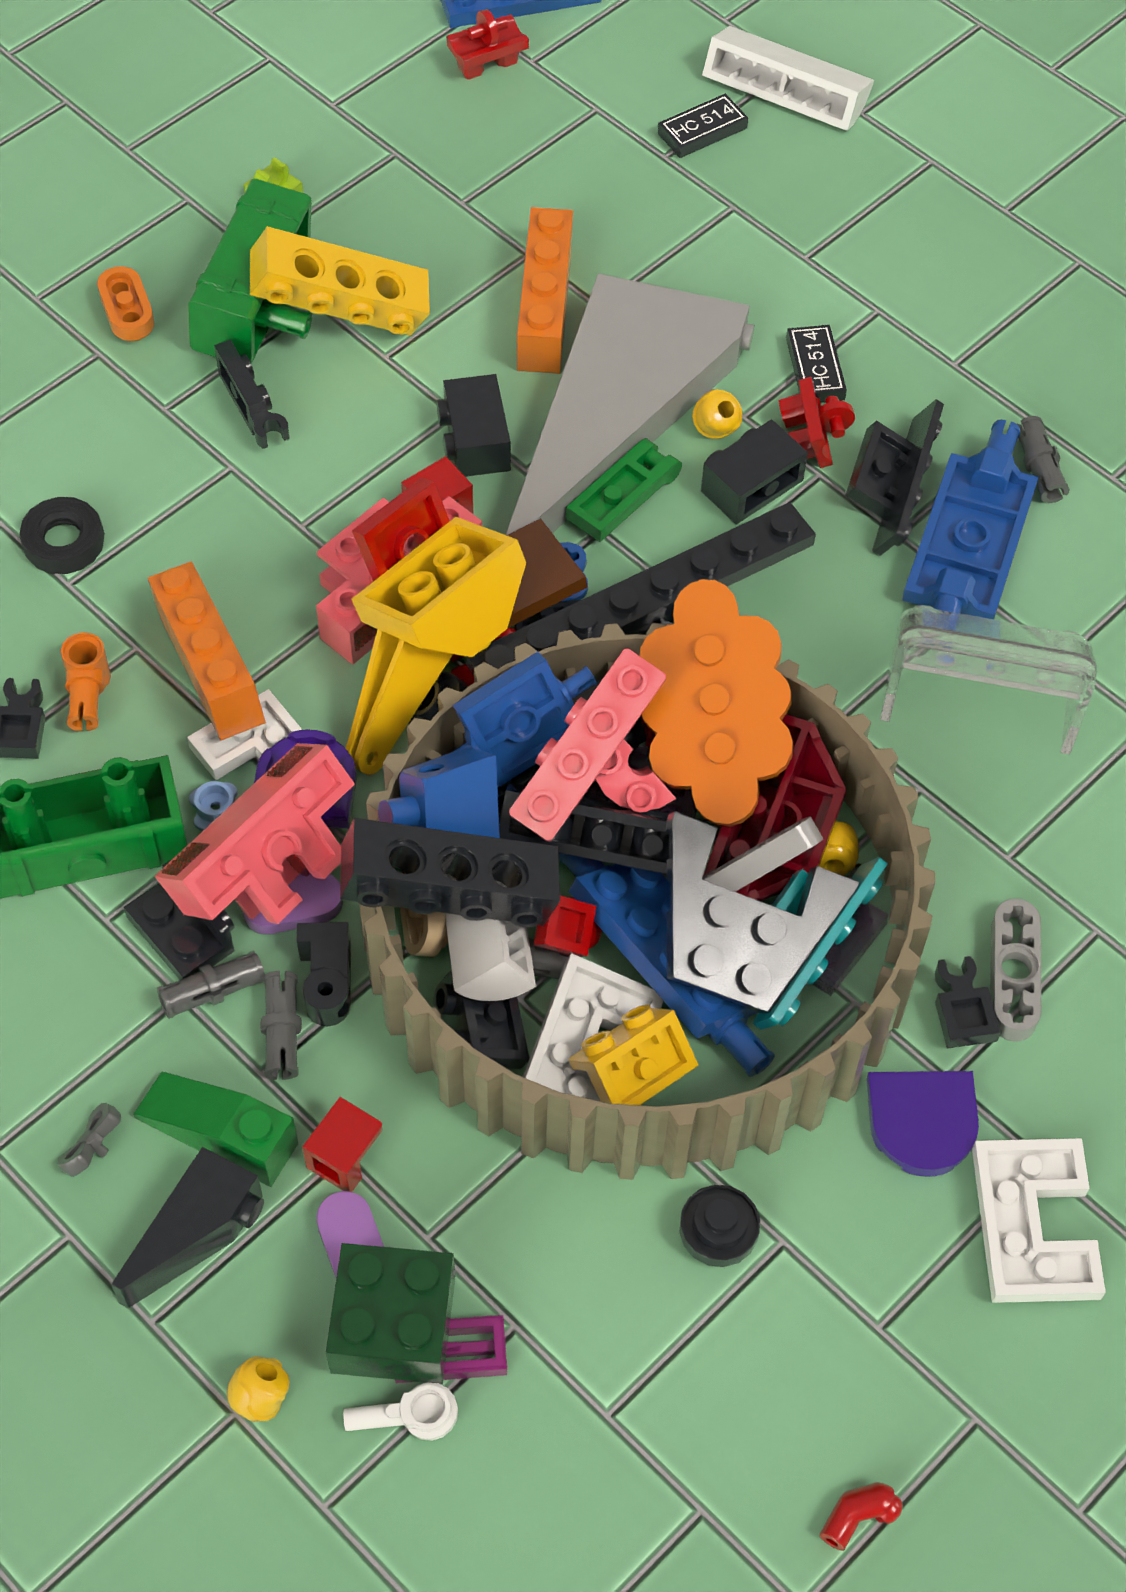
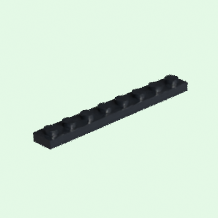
(653, 591)

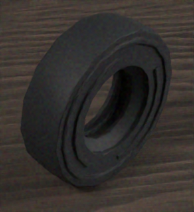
(68, 557)

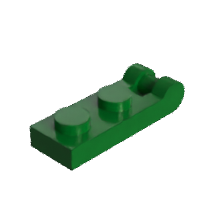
(622, 489)

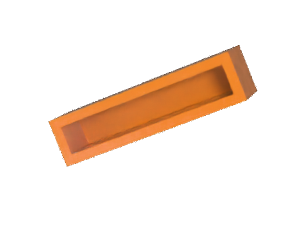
(544, 290)
(206, 650)

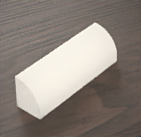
(787, 77)
(489, 957)

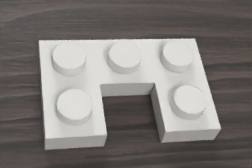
(228, 754)
(581, 1003)
(1018, 1260)

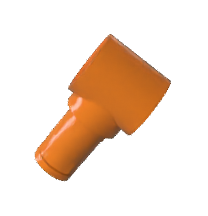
(83, 680)

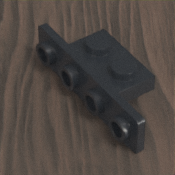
(891, 472)

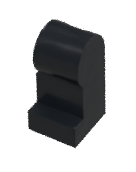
(329, 984)

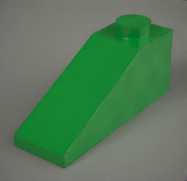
(222, 1122)

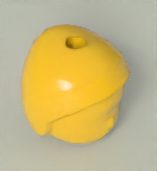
(717, 414)
(841, 849)
(258, 1388)

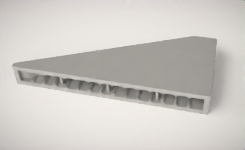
(628, 377)

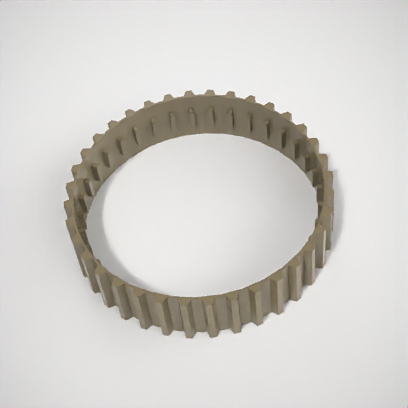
(680, 1132)

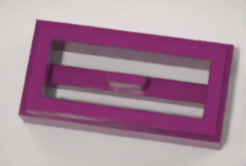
(479, 1367)

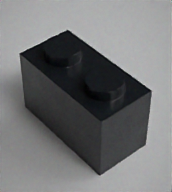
(476, 425)
(753, 471)

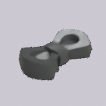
(100, 1124)

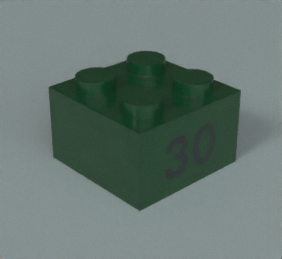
(391, 1313)

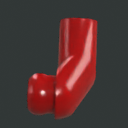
(856, 1505)

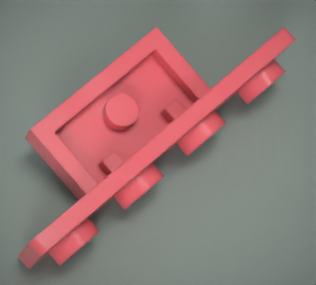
(587, 745)

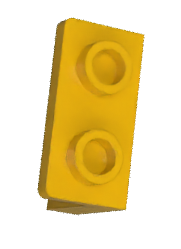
(636, 1056)

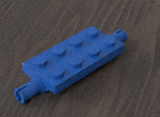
(973, 530)
(634, 917)

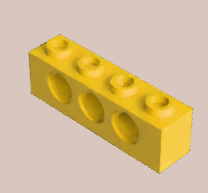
(338, 281)

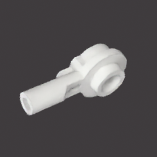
(426, 1411)

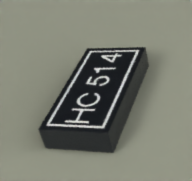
(702, 125)
(816, 356)

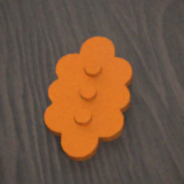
(718, 704)

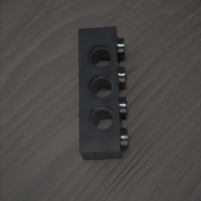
(600, 832)
(473, 860)

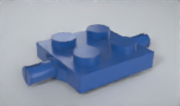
(520, 713)

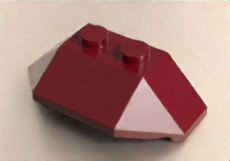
(802, 790)

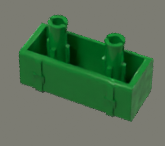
(222, 298)
(88, 825)

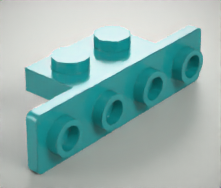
(789, 900)

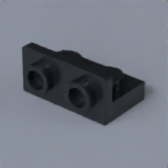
(177, 938)
(488, 1026)

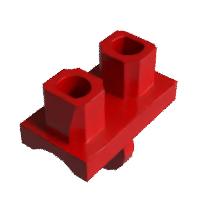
(487, 41)
(829, 418)

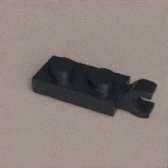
(249, 398)

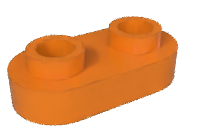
(125, 303)

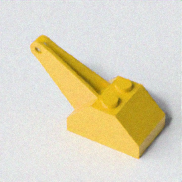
(431, 604)

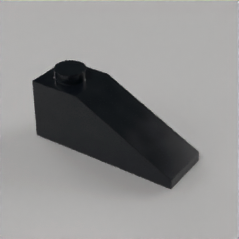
(193, 1224)

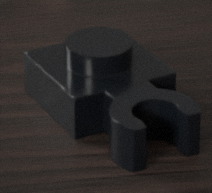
(21, 721)
(965, 1011)

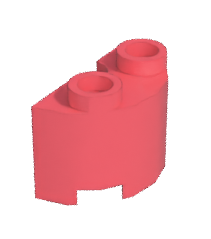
(632, 787)

